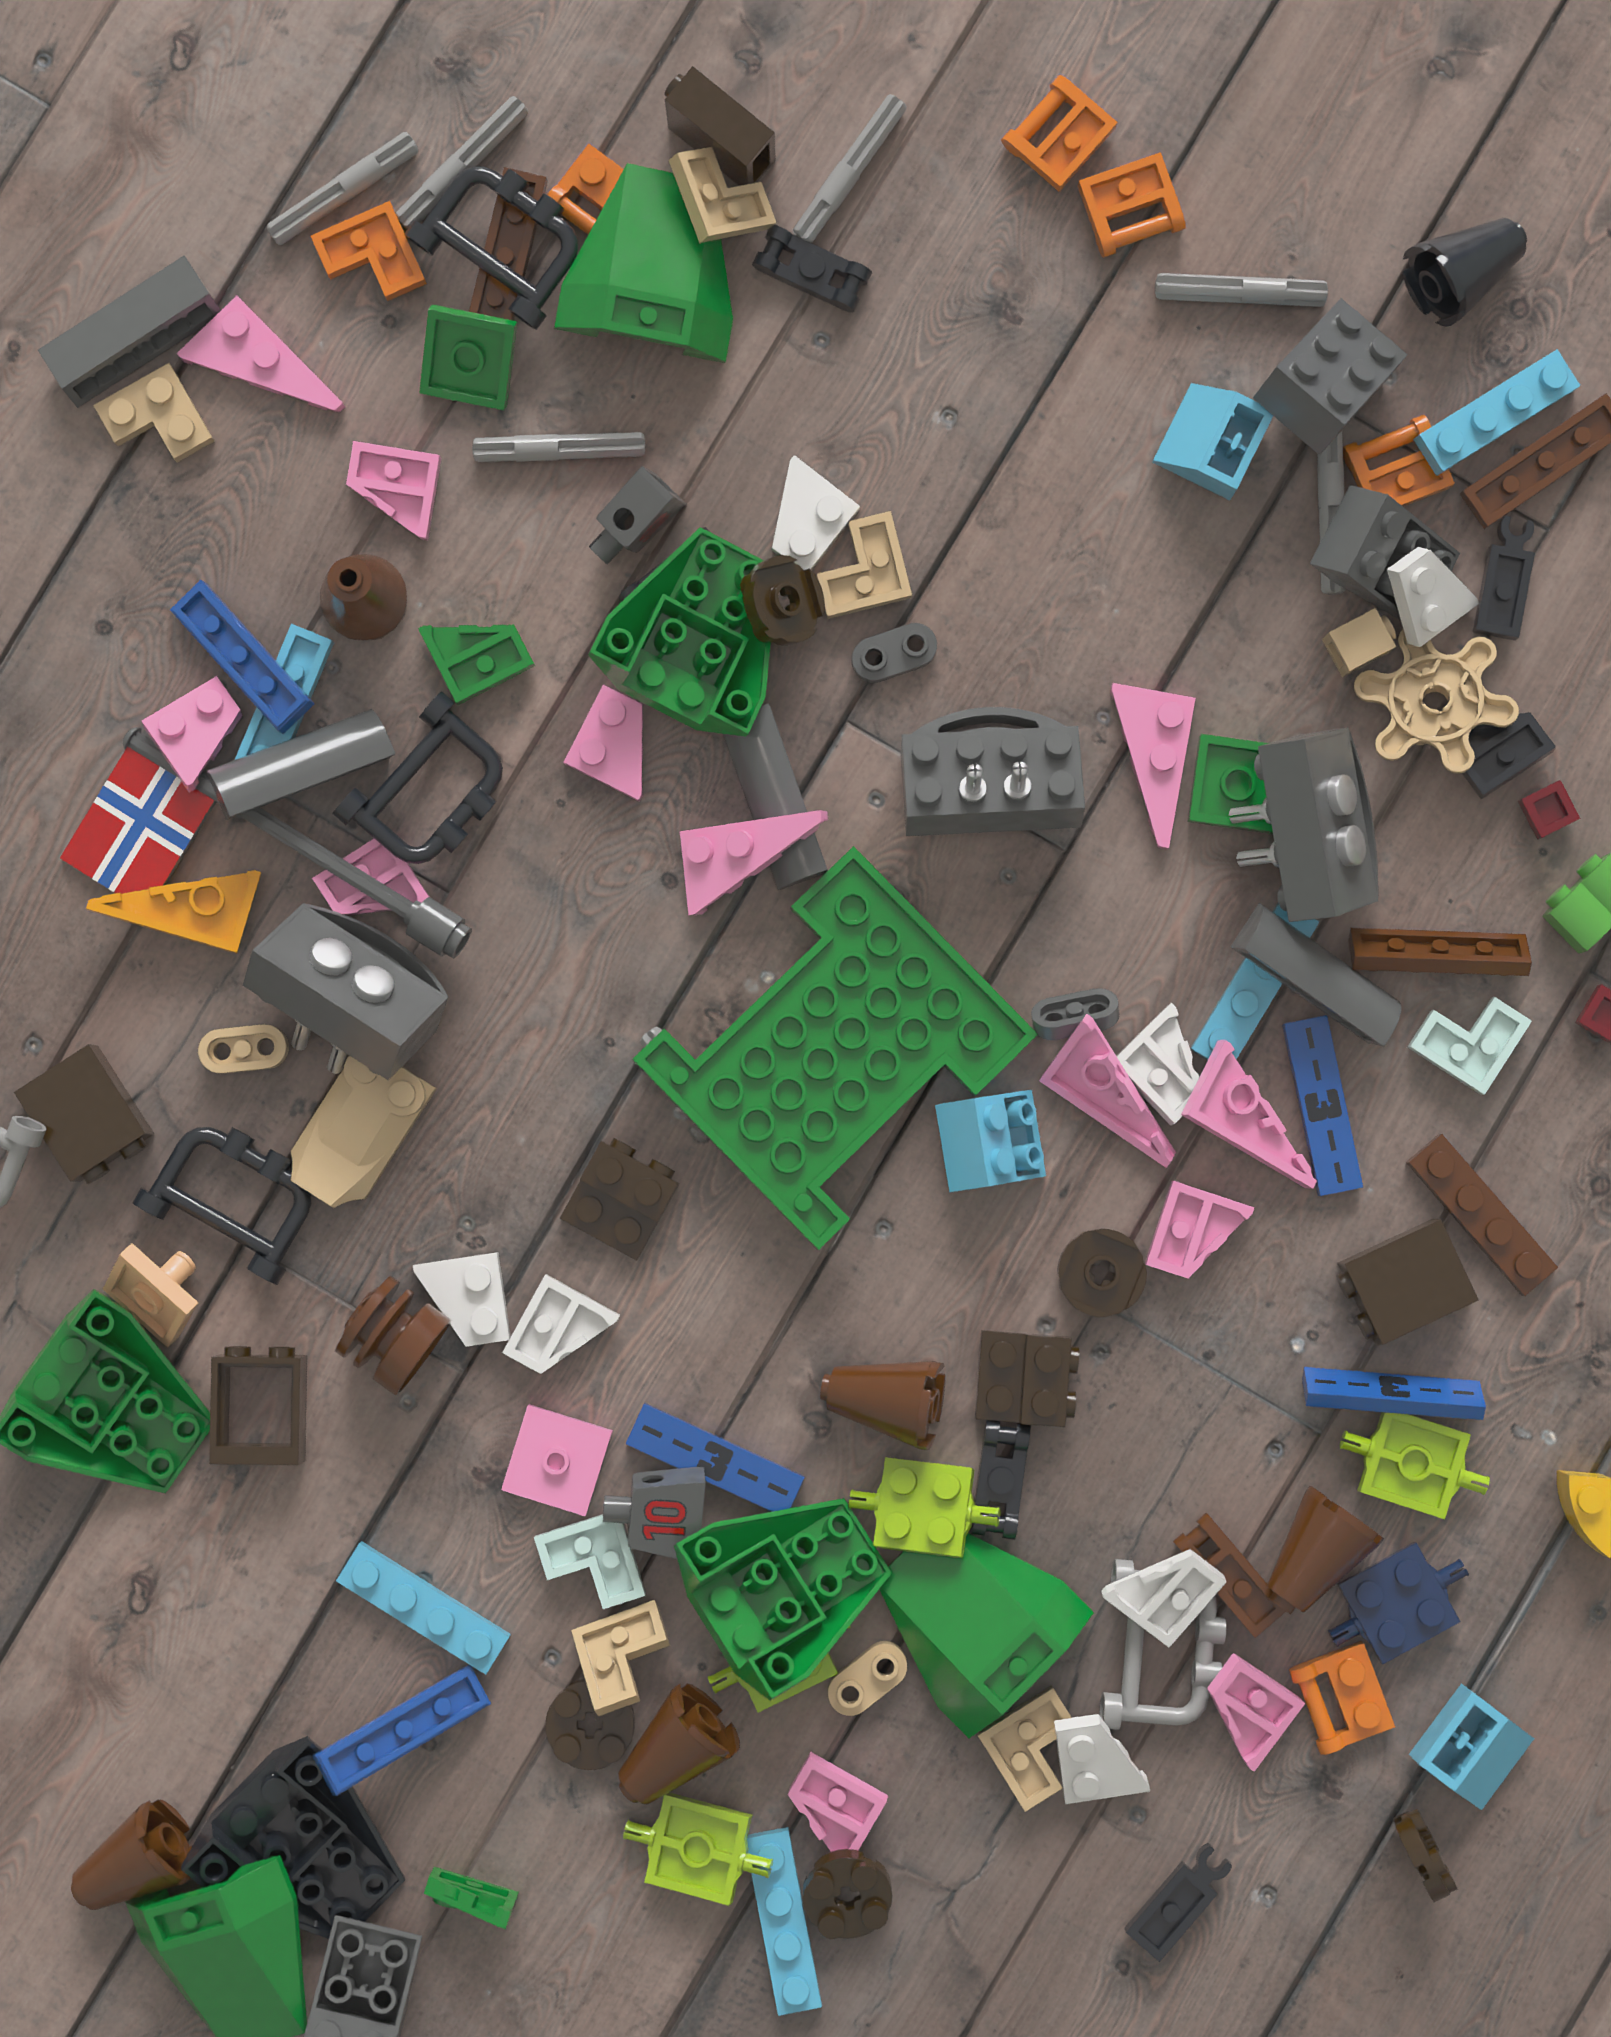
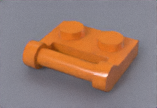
(1070, 141)
(593, 178)
(1126, 191)
(1404, 479)
(1355, 1692)

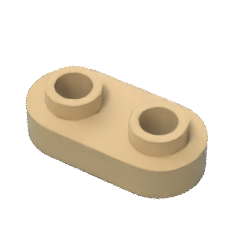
(244, 1048)
(866, 1678)

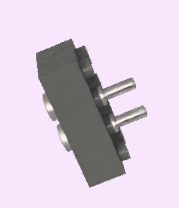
(992, 774)
(1318, 825)
(347, 988)

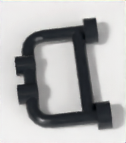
(511, 189)
(450, 832)
(237, 1146)

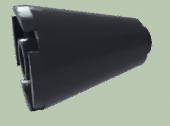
(1461, 267)

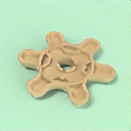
(1454, 677)

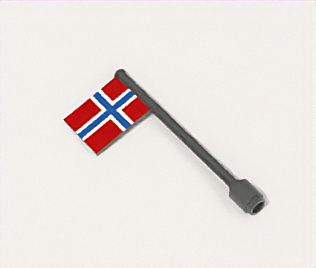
(150, 819)

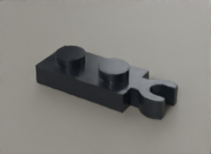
(1505, 584)
(1176, 1904)

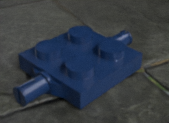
(1398, 1603)

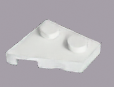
(810, 515)
(1427, 595)
(1161, 1065)
(470, 1295)
(556, 1325)
(1166, 1594)
(1094, 1762)

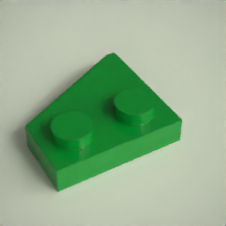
(476, 657)
(472, 1896)

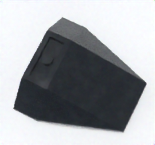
(323, 1839)

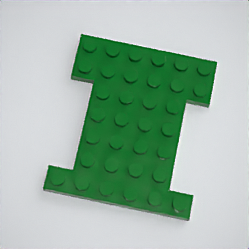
(838, 1044)

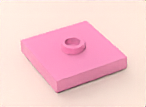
(557, 1460)

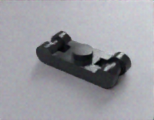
(812, 269)
(1002, 1477)

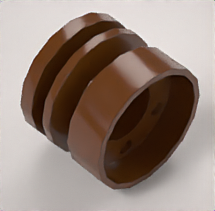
(392, 1335)

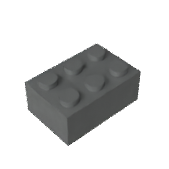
(1329, 376)

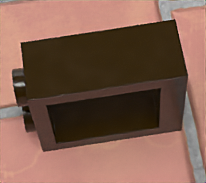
(257, 1453)

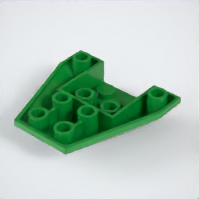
(648, 272)
(688, 640)
(105, 1402)
(780, 1588)
(981, 1626)
(232, 1950)

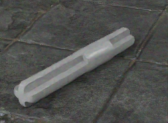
(467, 156)
(849, 169)
(342, 188)
(1241, 289)
(556, 447)
(1330, 494)

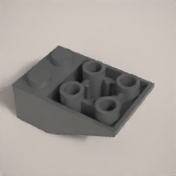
(1367, 539)
(364, 1981)

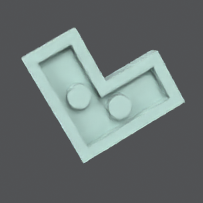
(1473, 1055)
(597, 1546)

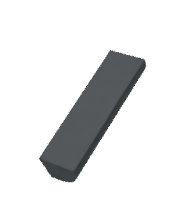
(129, 332)
(300, 763)
(774, 792)
(1318, 976)

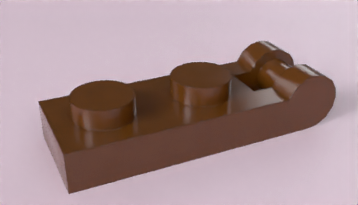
(1245, 1589)

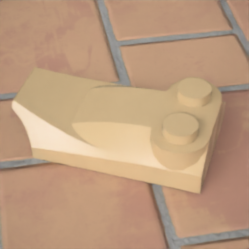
(357, 1132)

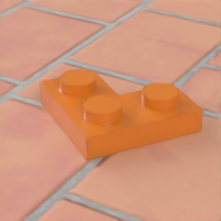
(372, 239)

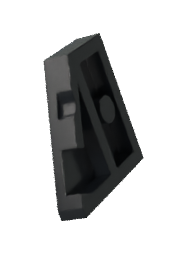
(1505, 752)

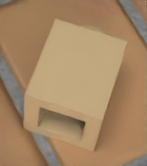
(1360, 641)

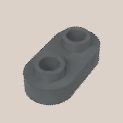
(895, 654)
(1060, 1015)

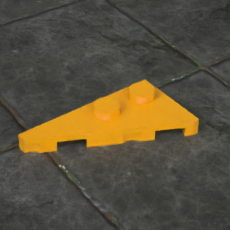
(199, 911)

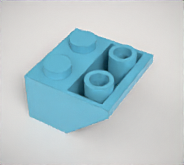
(1213, 438)
(990, 1140)
(1471, 1747)

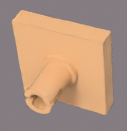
(153, 1292)

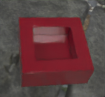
(1549, 809)
(1597, 1013)

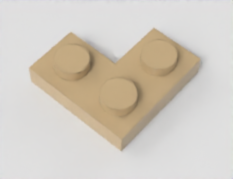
(713, 207)
(158, 402)
(877, 577)
(607, 1648)
(1016, 1744)

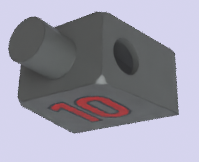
(653, 508)
(661, 1509)

